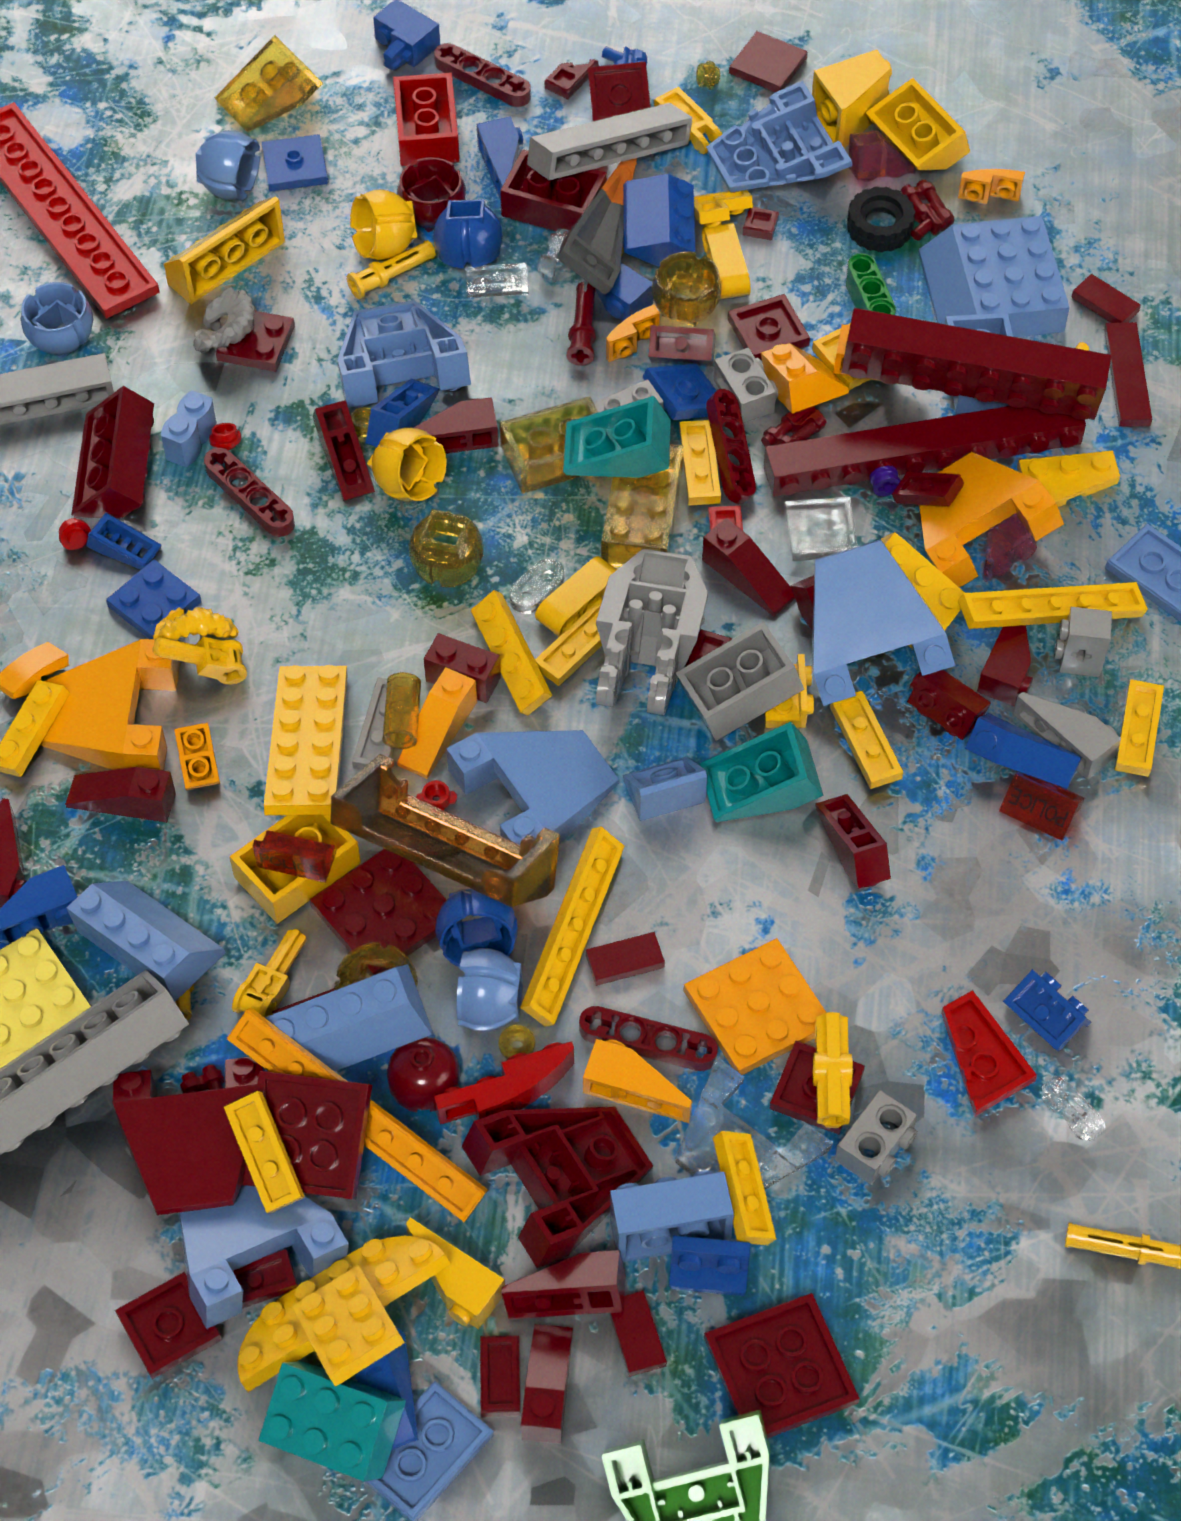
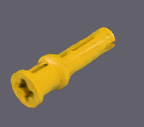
(379, 273)

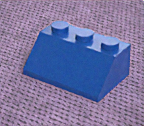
(658, 217)

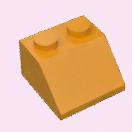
(800, 377)

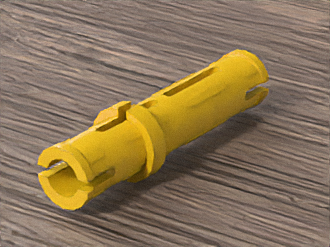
(1123, 1245)

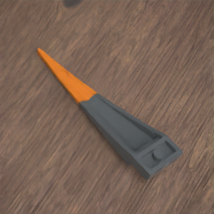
(596, 238)

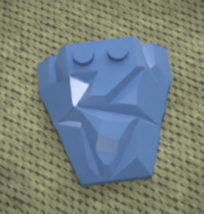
(778, 144)

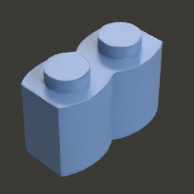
(188, 428)

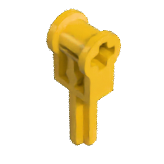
(210, 655)
(269, 983)

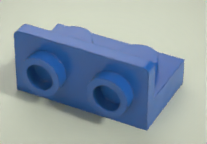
(1046, 1010)
(709, 1265)

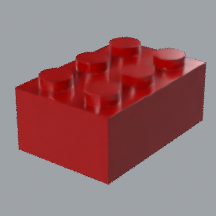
(426, 117)

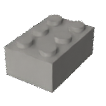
(740, 681)

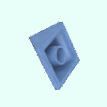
(666, 788)

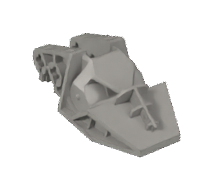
(651, 619)

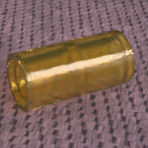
(401, 710)

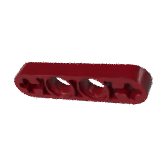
(511, 89)
(735, 446)
(251, 490)
(650, 1032)

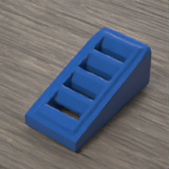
(118, 529)

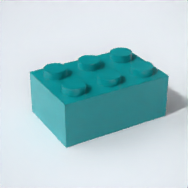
(332, 1426)

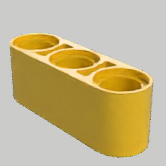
(724, 249)
(575, 596)

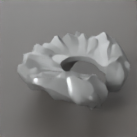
(240, 321)

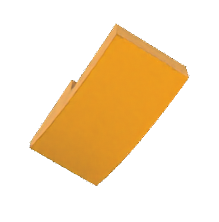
(982, 183)
(624, 337)
(23, 672)
(197, 756)

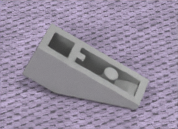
(1070, 730)

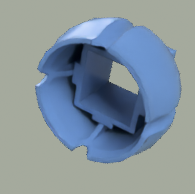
(228, 164)
(49, 308)
(489, 990)

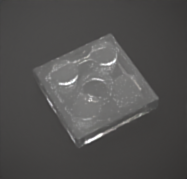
(820, 527)

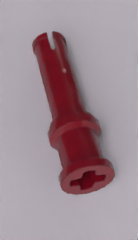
(582, 333)

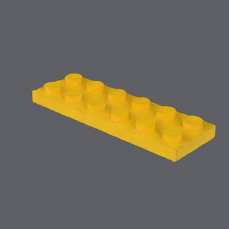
(306, 740)

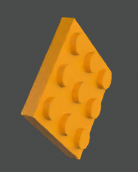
(756, 1006)

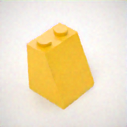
(848, 91)

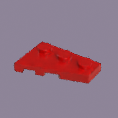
(984, 1053)

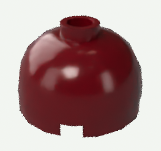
(421, 1072)

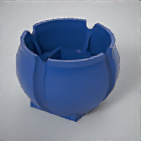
(467, 234)
(493, 931)

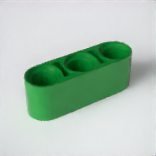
(867, 285)

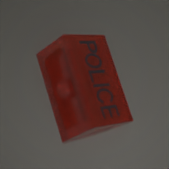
(1041, 804)
(294, 856)

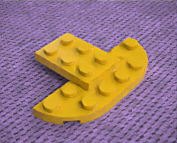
(339, 1312)

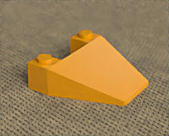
(986, 499)
(102, 707)

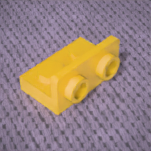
(798, 706)

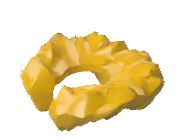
(194, 622)

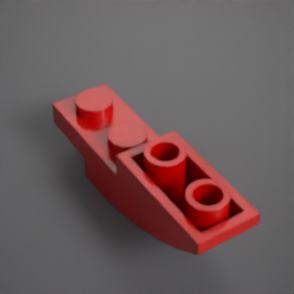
(522, 1082)

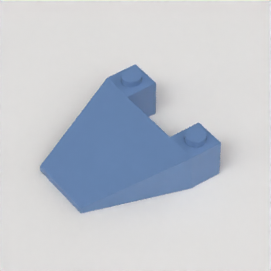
(399, 345)
(864, 610)
(548, 773)
(236, 1235)

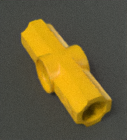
(832, 1070)

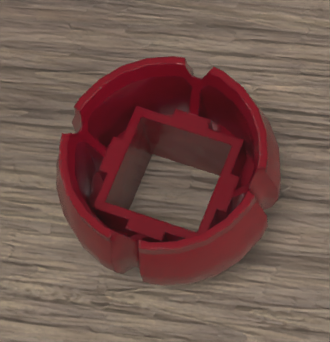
(427, 182)

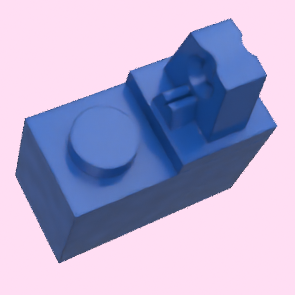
(406, 33)

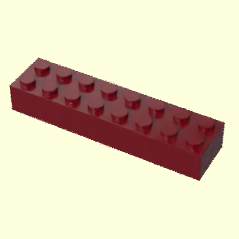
(976, 364)

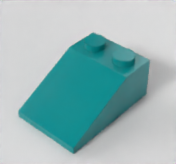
(619, 441)
(762, 776)

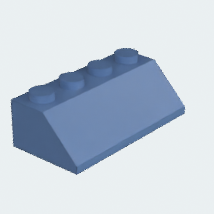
(143, 935)
(358, 1019)

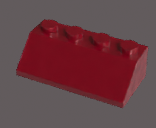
(114, 456)

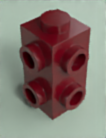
(947, 702)

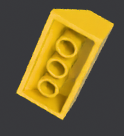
(226, 250)

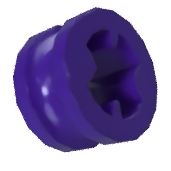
(884, 480)

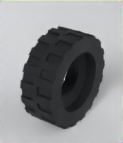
(878, 237)

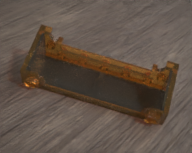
(382, 812)

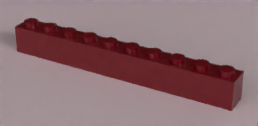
(916, 447)

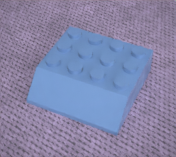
(997, 270)

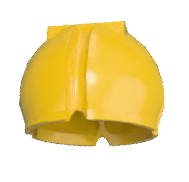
(382, 224)
(408, 464)

